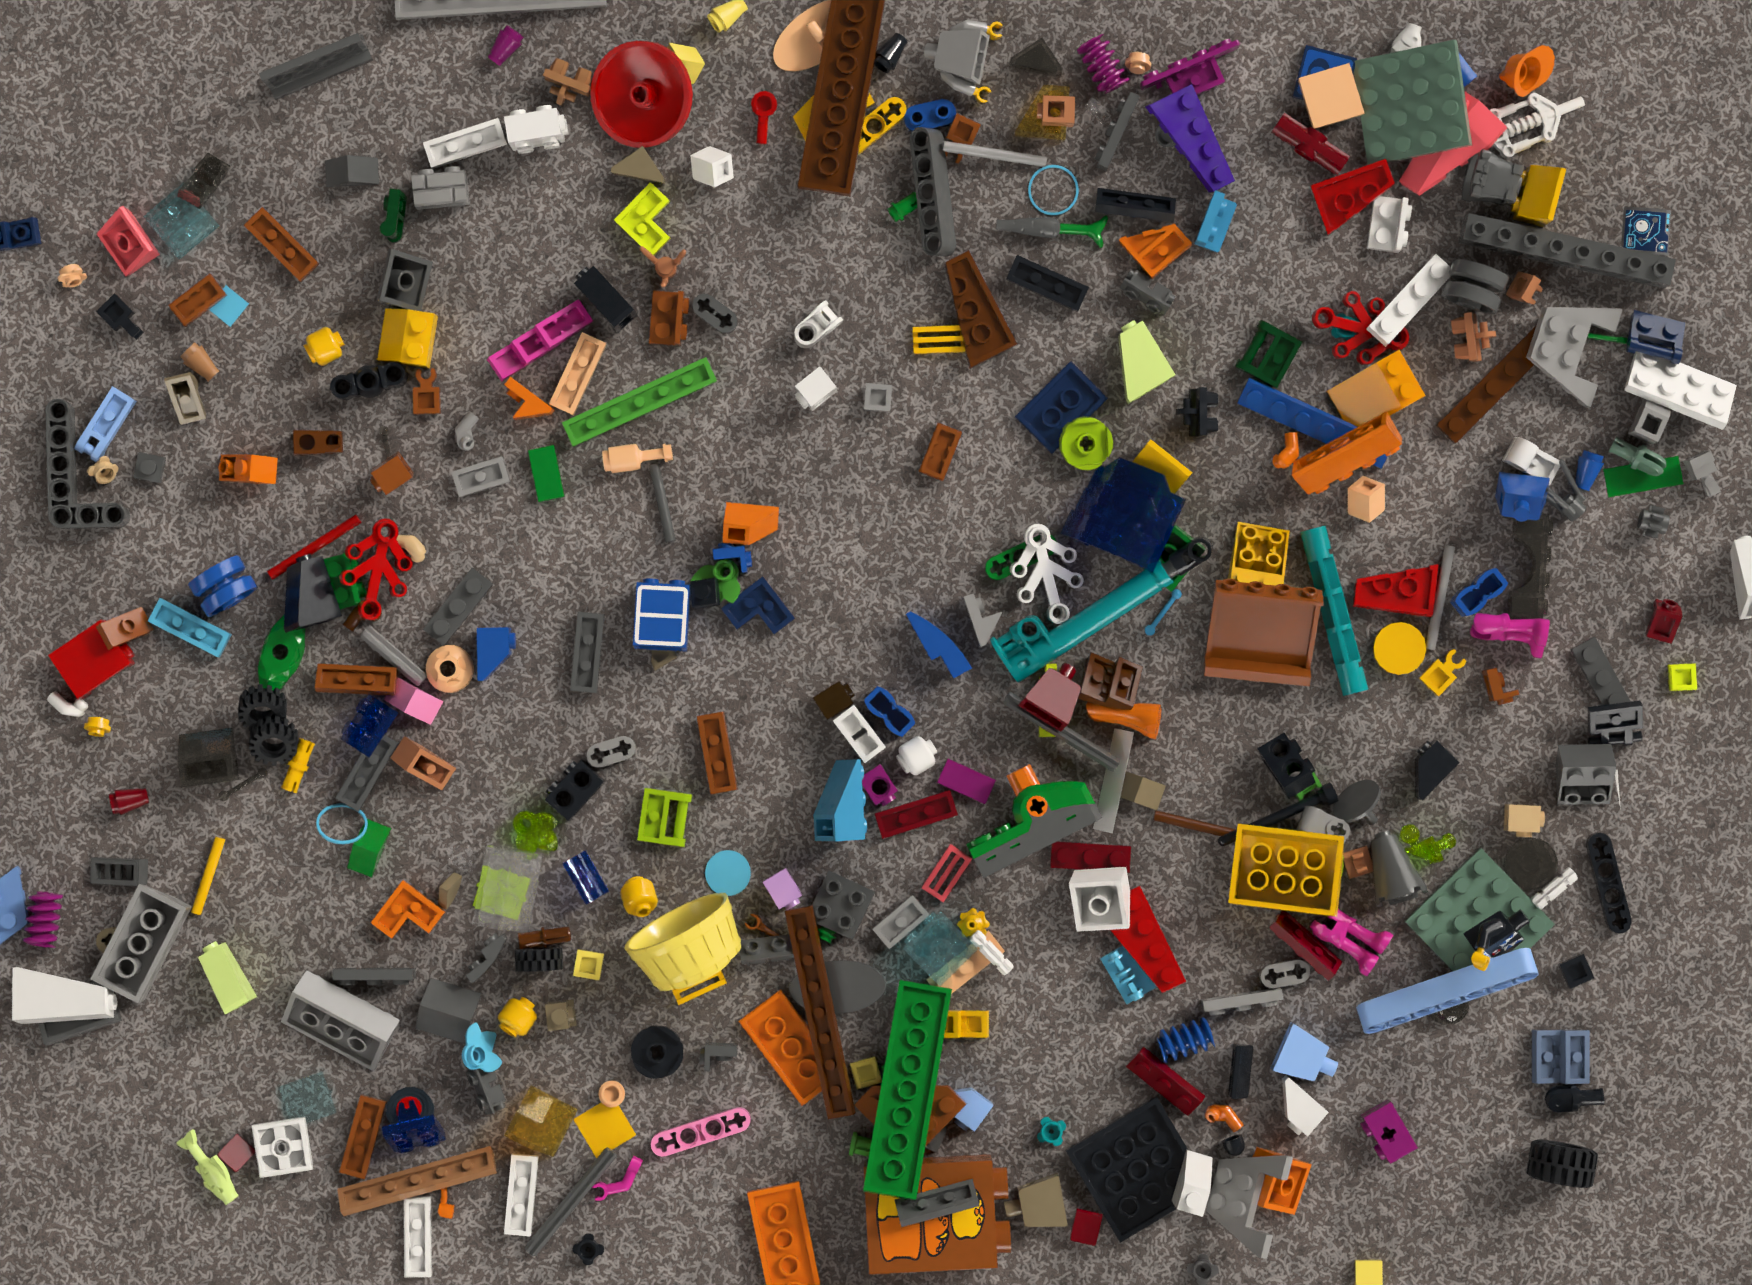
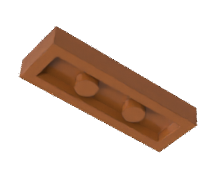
(281, 244)
(356, 679)
(717, 752)
(363, 1136)

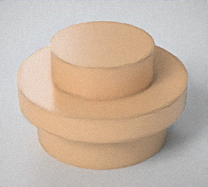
(1138, 63)
(611, 1093)

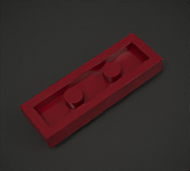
(916, 814)
(1089, 856)
(1305, 945)
(1165, 1081)

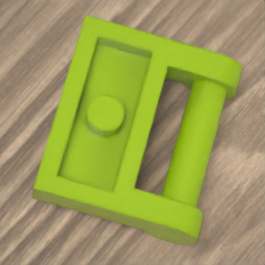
(655, 817)

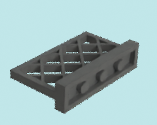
(316, 66)

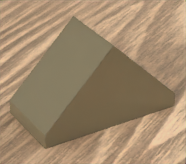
(638, 166)
(1142, 790)

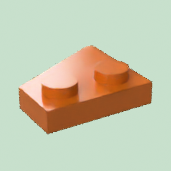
(1156, 248)

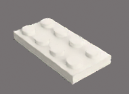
(1681, 389)

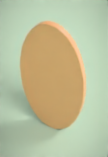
(803, 39)

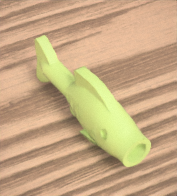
(212, 1170)

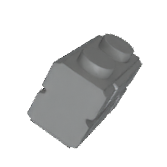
(440, 189)

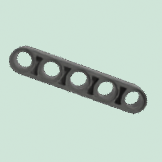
(927, 180)

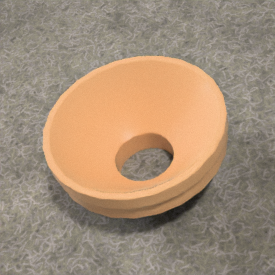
(463, 672)

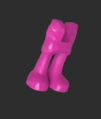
(1502, 628)
(1365, 958)

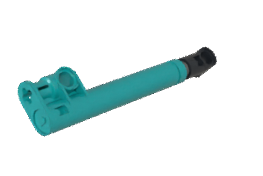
(1032, 652)

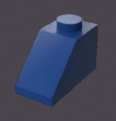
(493, 649)

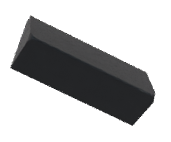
(1240, 1071)

